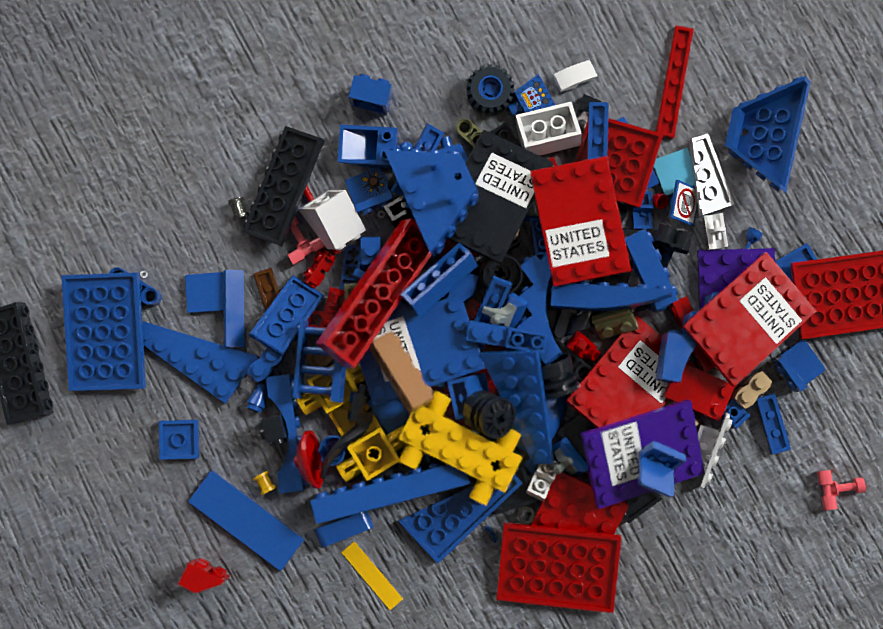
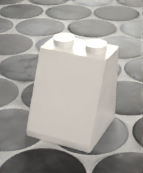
(333, 219)

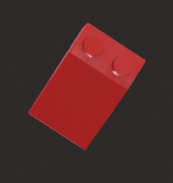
(706, 392)

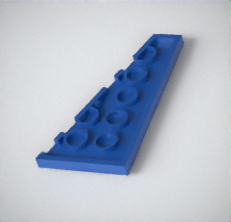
(206, 363)
(521, 382)
(451, 520)

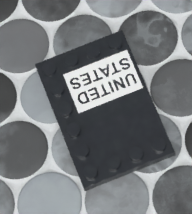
(505, 195)

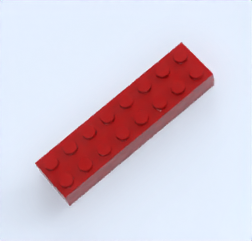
(375, 295)

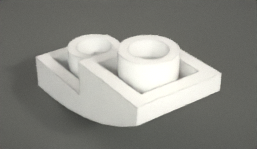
(574, 75)
(542, 481)

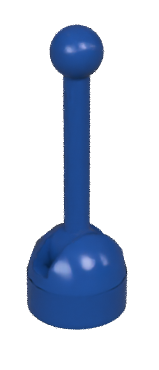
(752, 235)

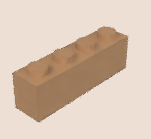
(401, 372)

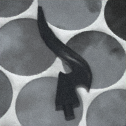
(363, 421)

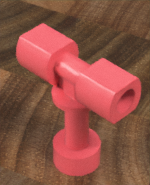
(304, 247)
(832, 489)

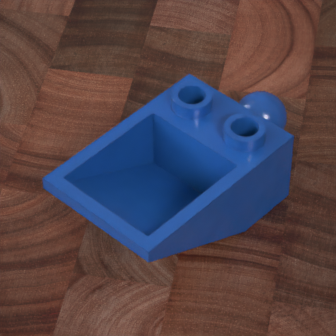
(366, 145)

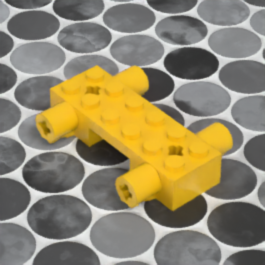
(373, 438)
(460, 448)

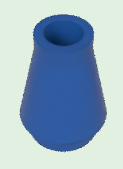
(258, 399)

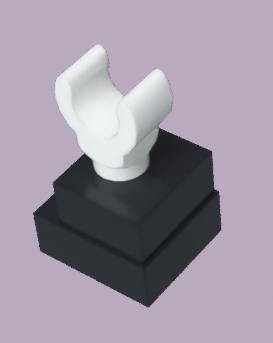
(584, 108)

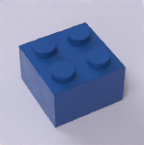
(371, 94)

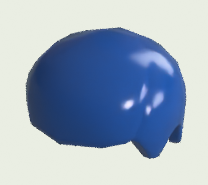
(326, 444)

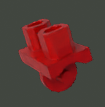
(583, 347)

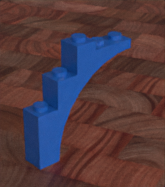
(537, 298)
(675, 351)

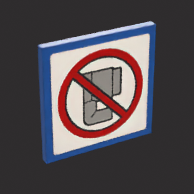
(683, 203)

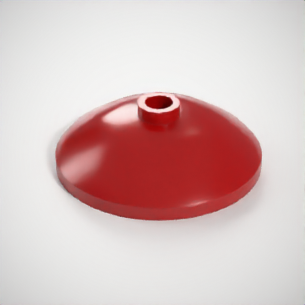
(309, 460)

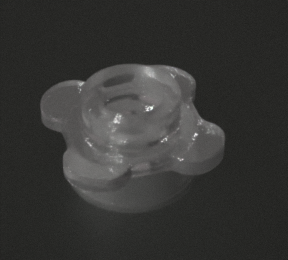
(247, 384)

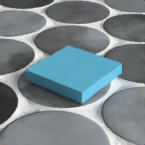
(672, 168)

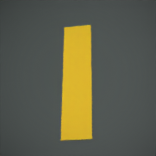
(372, 575)

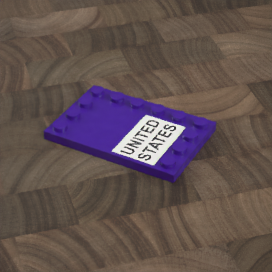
(615, 449)

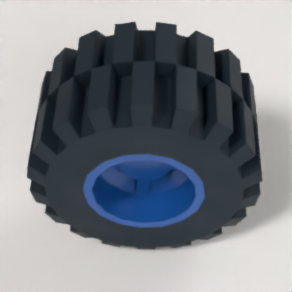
(490, 90)

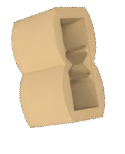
(753, 386)

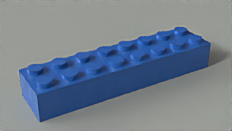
(386, 491)

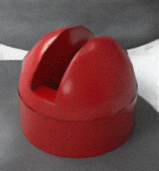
(660, 200)

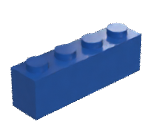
(648, 265)
(439, 279)

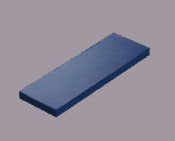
(246, 520)

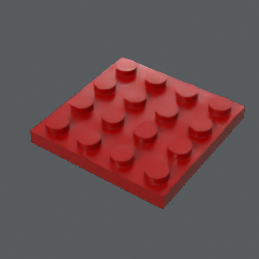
(630, 158)
(573, 507)

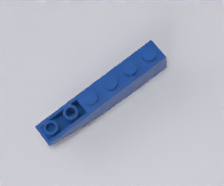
(605, 297)

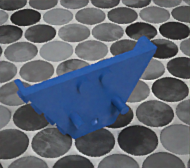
(773, 131)
(433, 192)

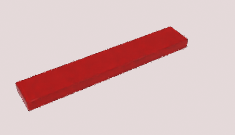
(674, 81)

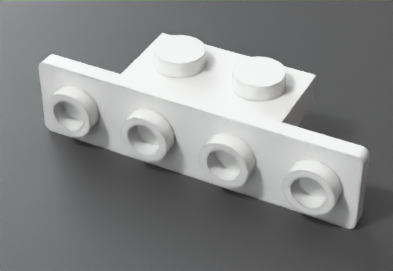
(710, 441)

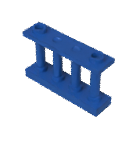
(336, 372)

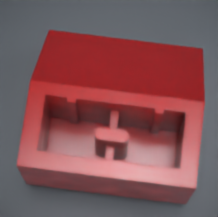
(202, 576)

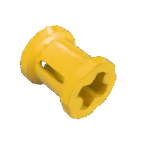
(264, 482)

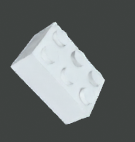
(549, 129)

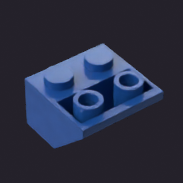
(464, 387)

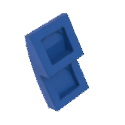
(643, 216)

